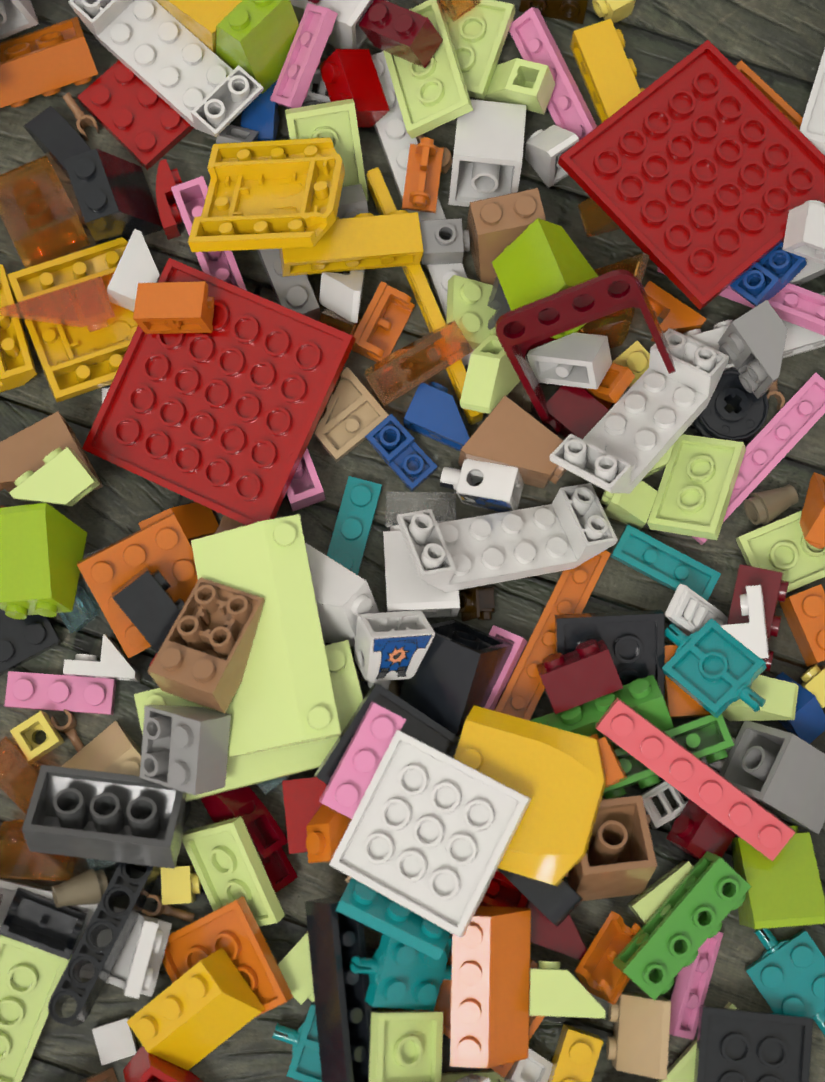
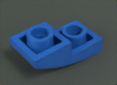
(262, 116)
(768, 275)
(401, 452)

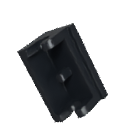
(42, 925)

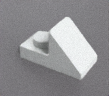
(342, 293)
(752, 634)
(111, 665)

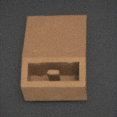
(208, 645)

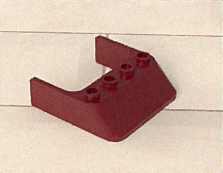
(566, 311)

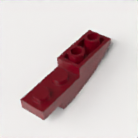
(261, 827)

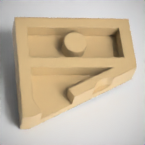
(348, 417)

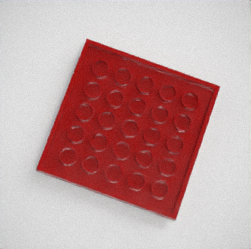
(699, 173)
(224, 408)

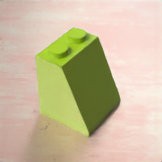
(257, 38)
(540, 265)
(38, 560)
(782, 890)

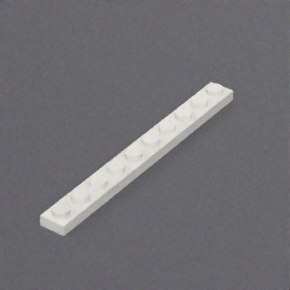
(396, 147)

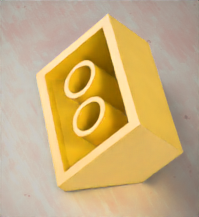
(196, 1012)

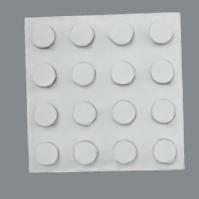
(430, 833)

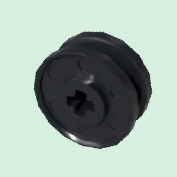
(742, 422)

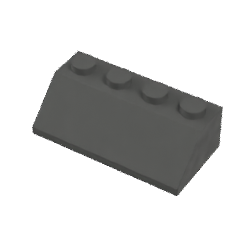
(105, 817)

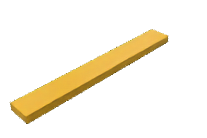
(420, 289)

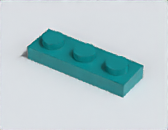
(354, 523)
(663, 563)
(392, 919)

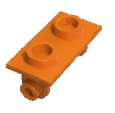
(422, 176)

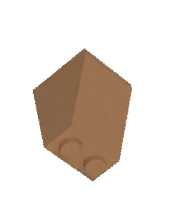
(496, 224)
(515, 440)
(30, 446)
(618, 853)

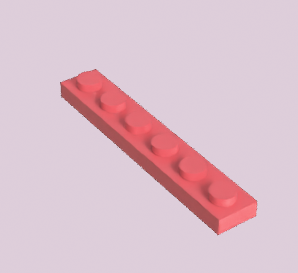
(694, 779)

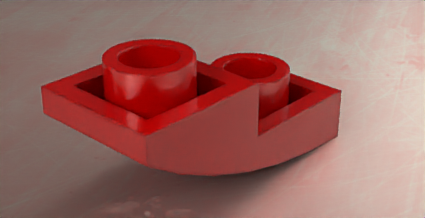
(166, 203)

